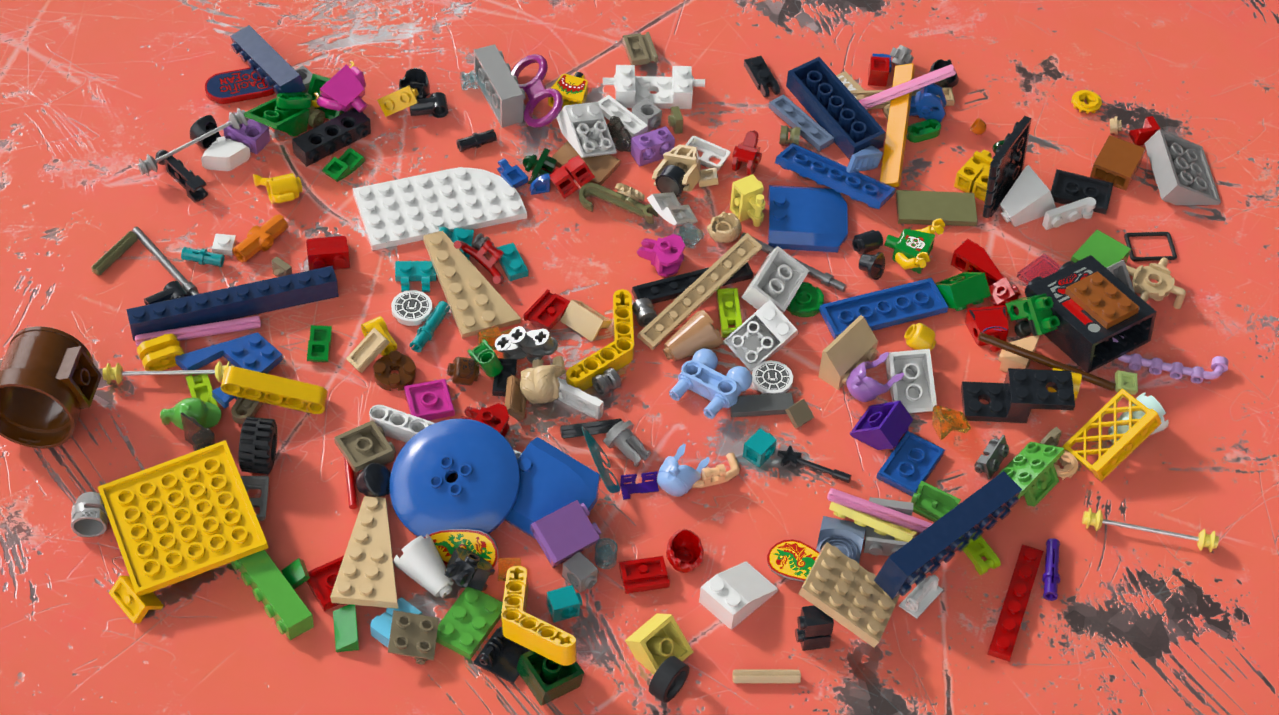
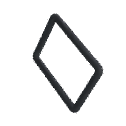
(1127, 235)

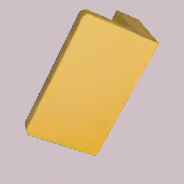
(133, 606)

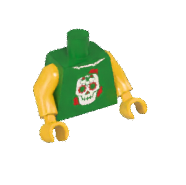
(914, 246)

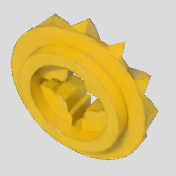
(1093, 100)

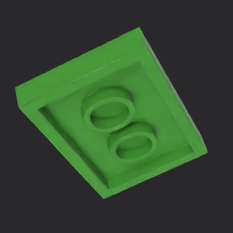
(469, 622)

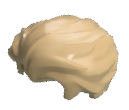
(724, 228)

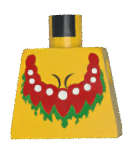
(573, 89)

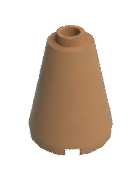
(692, 336)

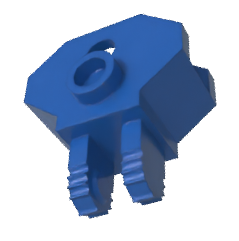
(927, 104)

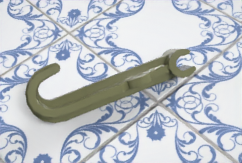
(617, 199)

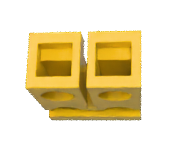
(975, 174)

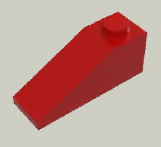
(974, 258)

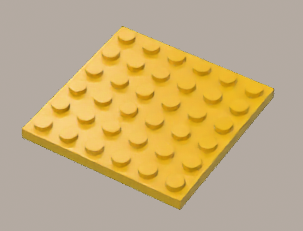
(182, 518)

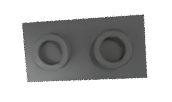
(997, 451)

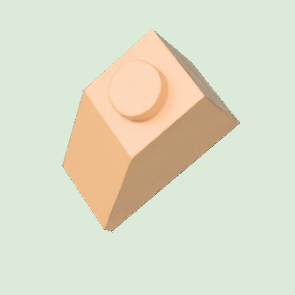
(1014, 361)

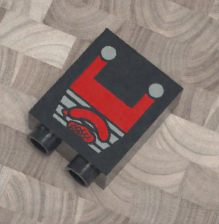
(1078, 332)

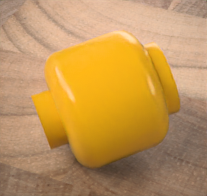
(920, 337)

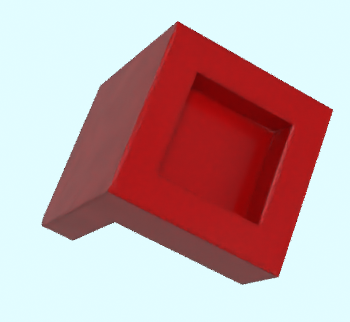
(878, 71)
(1142, 135)

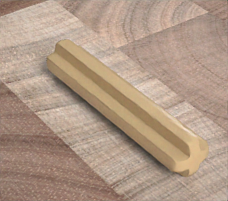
(766, 676)

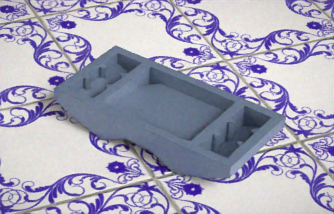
(842, 534)

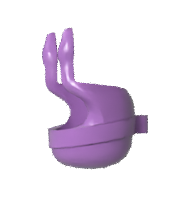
(866, 388)

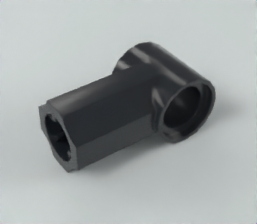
(434, 105)
(171, 291)

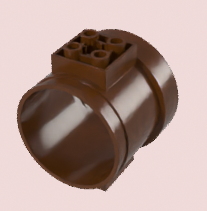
(44, 386)

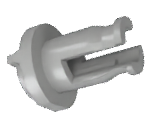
(627, 442)

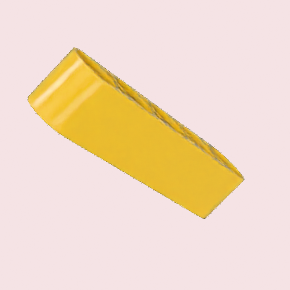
(274, 390)

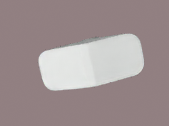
(225, 155)

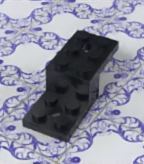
(1017, 395)

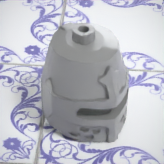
(89, 515)

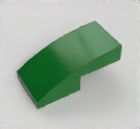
(344, 166)
(319, 343)

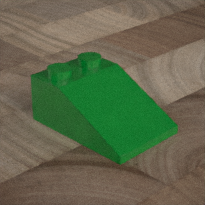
(287, 120)

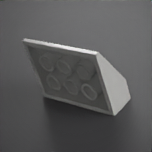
(1181, 170)

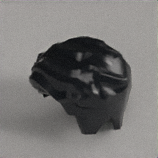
(416, 79)

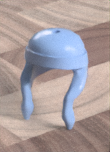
(677, 478)

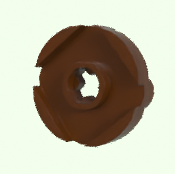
(390, 362)

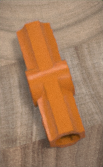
(260, 238)

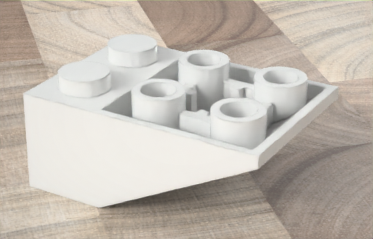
(586, 129)
(761, 335)

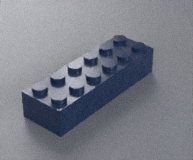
(834, 107)

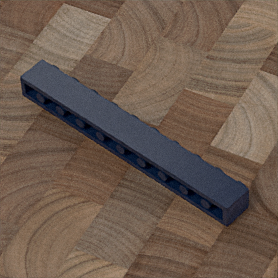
(235, 302)

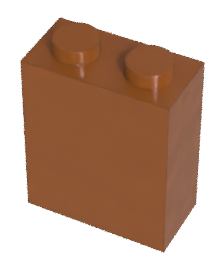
(1117, 162)

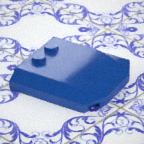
(806, 218)
(548, 483)

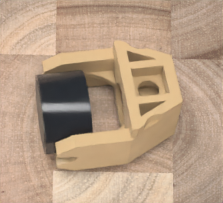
(678, 170)

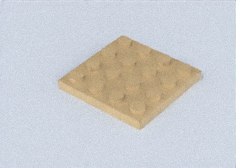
(848, 594)

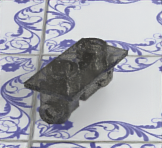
(620, 135)

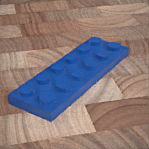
(835, 176)
(885, 307)

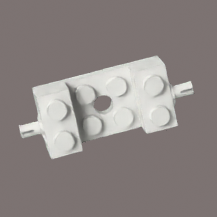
(670, 90)

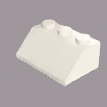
(776, 281)

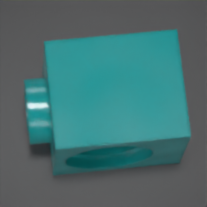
(759, 447)
(563, 603)

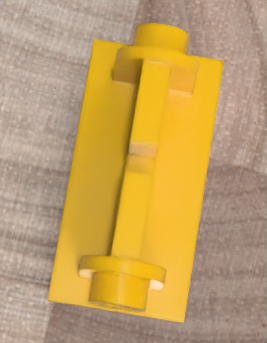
(398, 100)

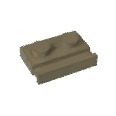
(640, 49)

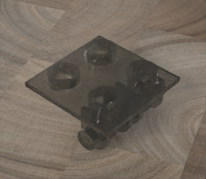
(196, 434)

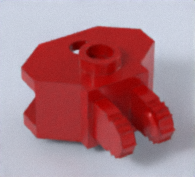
(747, 152)
(494, 416)

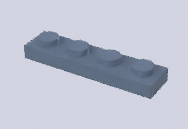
(796, 117)

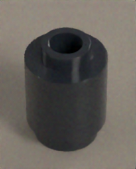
(867, 241)

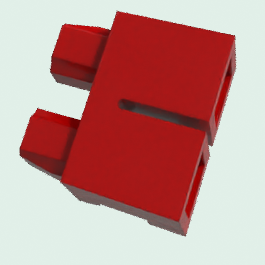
(573, 170)

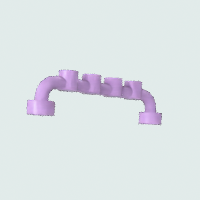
(1176, 369)

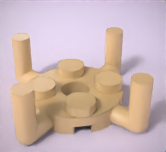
(1158, 290)

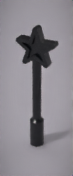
(793, 458)

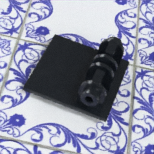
(501, 656)

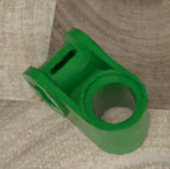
(486, 359)

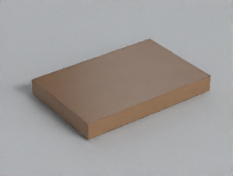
(600, 166)

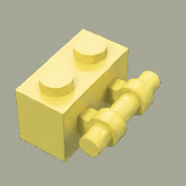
(748, 200)

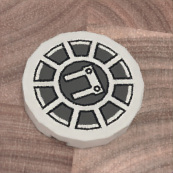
(411, 307)
(772, 377)

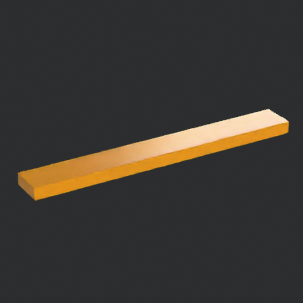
(897, 129)

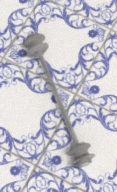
(151, 163)

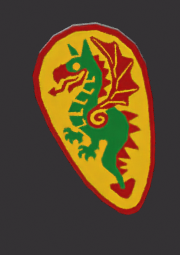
(472, 540)
(792, 559)

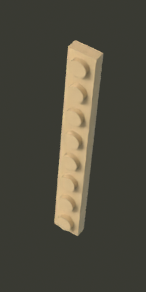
(699, 291)

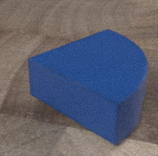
(540, 185)

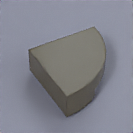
(1052, 437)

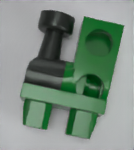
(1037, 311)

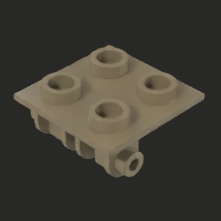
(413, 636)

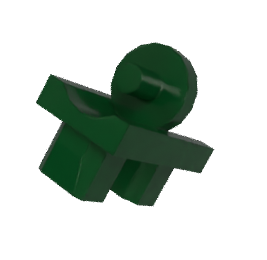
(535, 165)

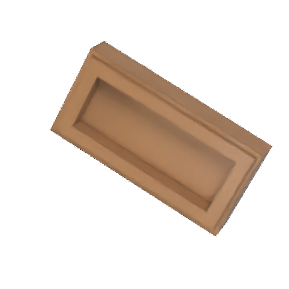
(515, 399)

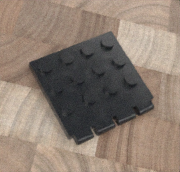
(1006, 166)

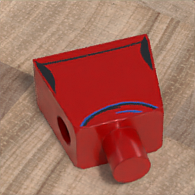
(988, 320)

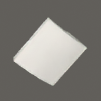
(671, 210)

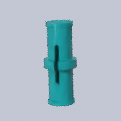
(202, 256)

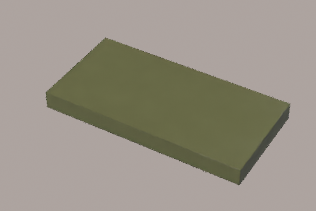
(927, 206)

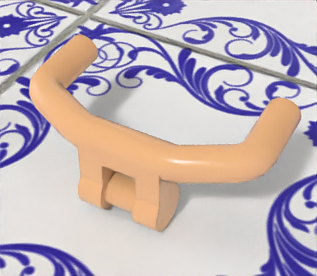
(718, 474)

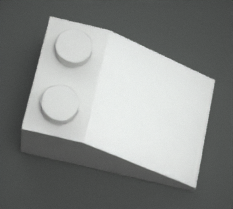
(917, 386)
(736, 593)

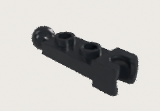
(187, 179)

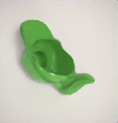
(204, 412)

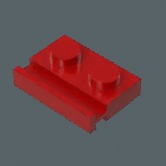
(547, 310)
(644, 574)

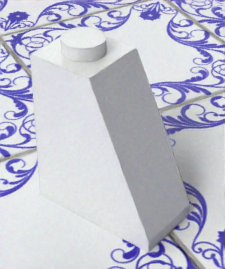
(1026, 199)

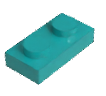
(512, 262)

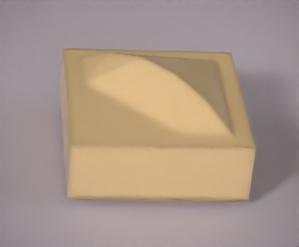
(708, 177)

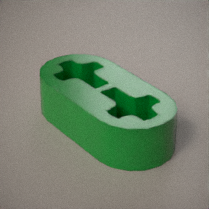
(294, 100)
(923, 130)

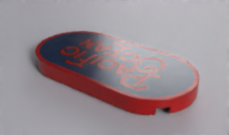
(236, 86)

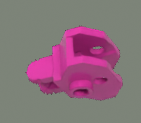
(663, 253)

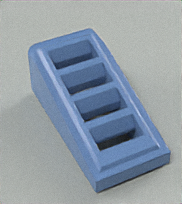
(865, 160)

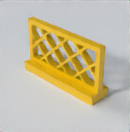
(1127, 441)

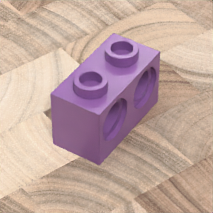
(253, 135)
(651, 146)

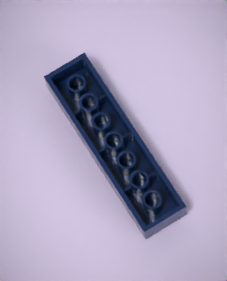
(948, 535)

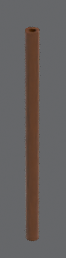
(1044, 360)

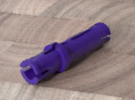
(1051, 577)

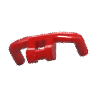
(484, 261)

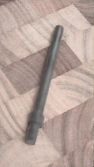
(826, 279)
(189, 287)

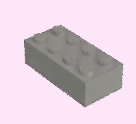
(499, 85)

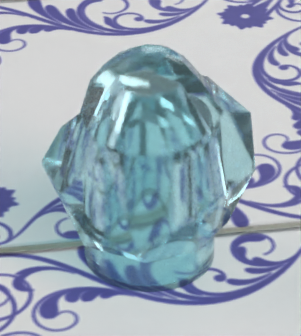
(690, 234)

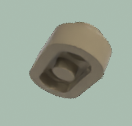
(244, 408)

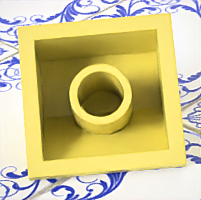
(658, 641)

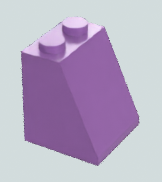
(565, 532)

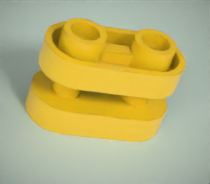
(160, 352)

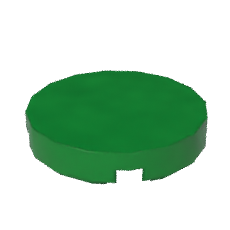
(806, 301)

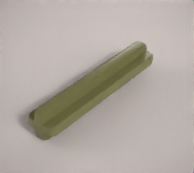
(114, 253)

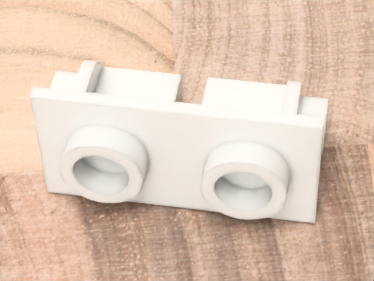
(921, 596)

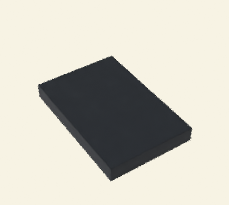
(1073, 187)

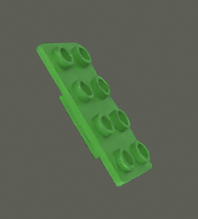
(1035, 471)

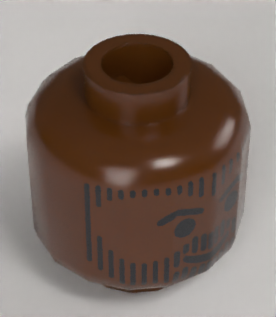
(463, 371)

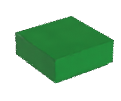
(296, 573)

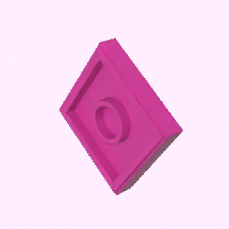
(429, 400)

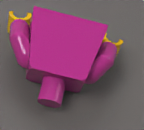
(343, 91)

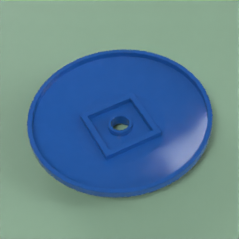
(484, 486)

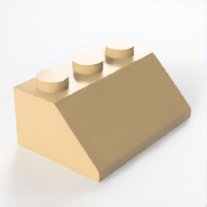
(847, 351)

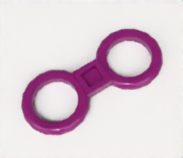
(537, 91)

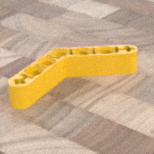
(615, 354)
(529, 630)

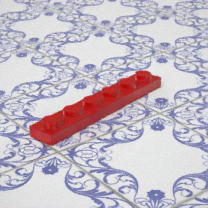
(1015, 603)

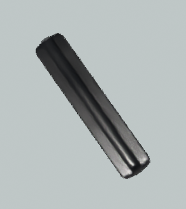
(596, 427)

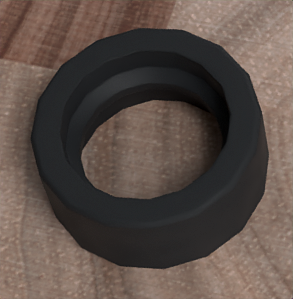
(669, 679)

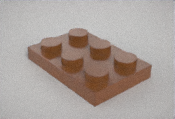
(1102, 300)

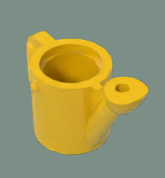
(280, 188)

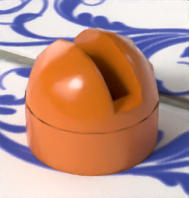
(978, 126)

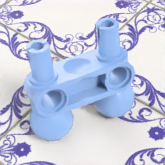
(701, 378)

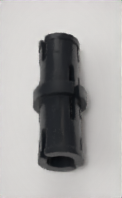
(476, 140)

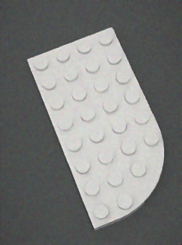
(420, 204)

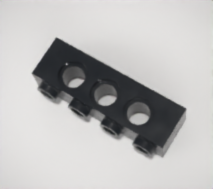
(331, 136)

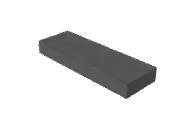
(761, 405)

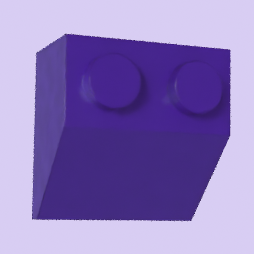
(882, 425)

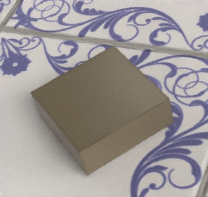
(799, 413)

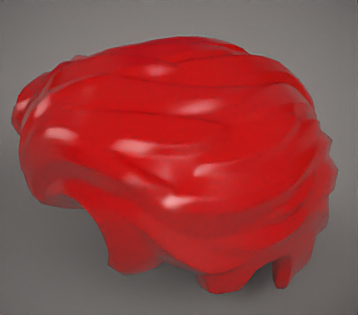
(684, 551)

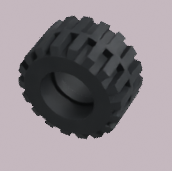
(257, 445)

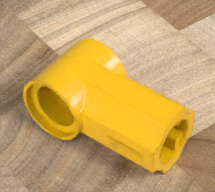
(380, 325)

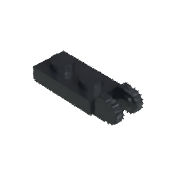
(761, 75)

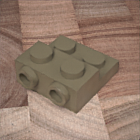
(365, 446)

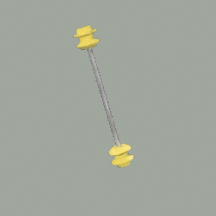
(117, 373)
(1203, 539)

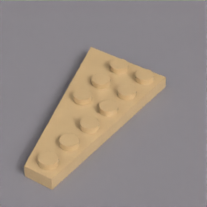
(470, 296)
(368, 565)

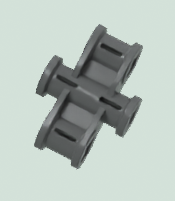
(526, 344)

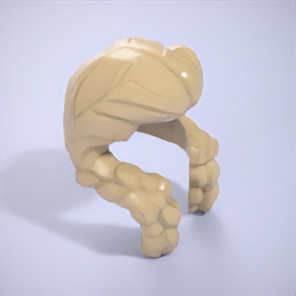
(541, 381)

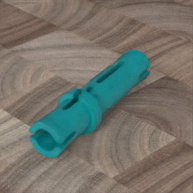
(426, 331)

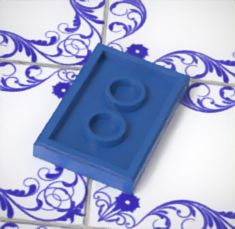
(910, 463)

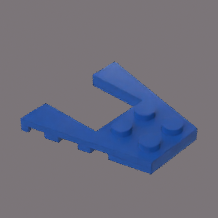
(245, 352)

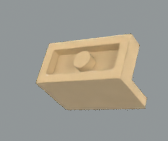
(584, 319)

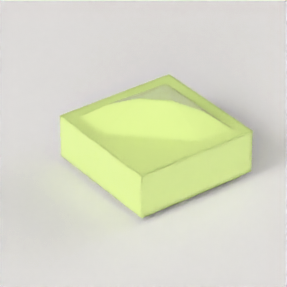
(1126, 381)

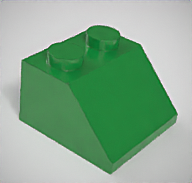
(964, 289)

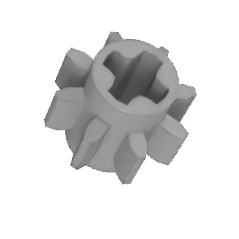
(901, 55)

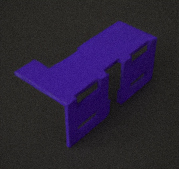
(644, 487)

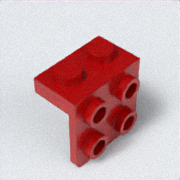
(328, 252)

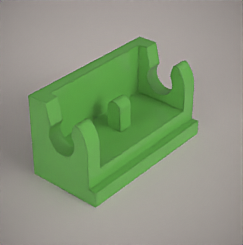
(933, 502)

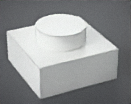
(224, 244)

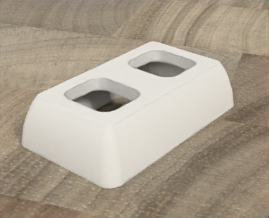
(709, 150)

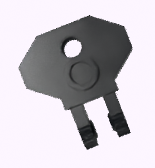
(469, 569)

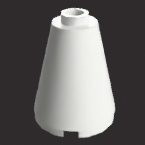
(425, 566)

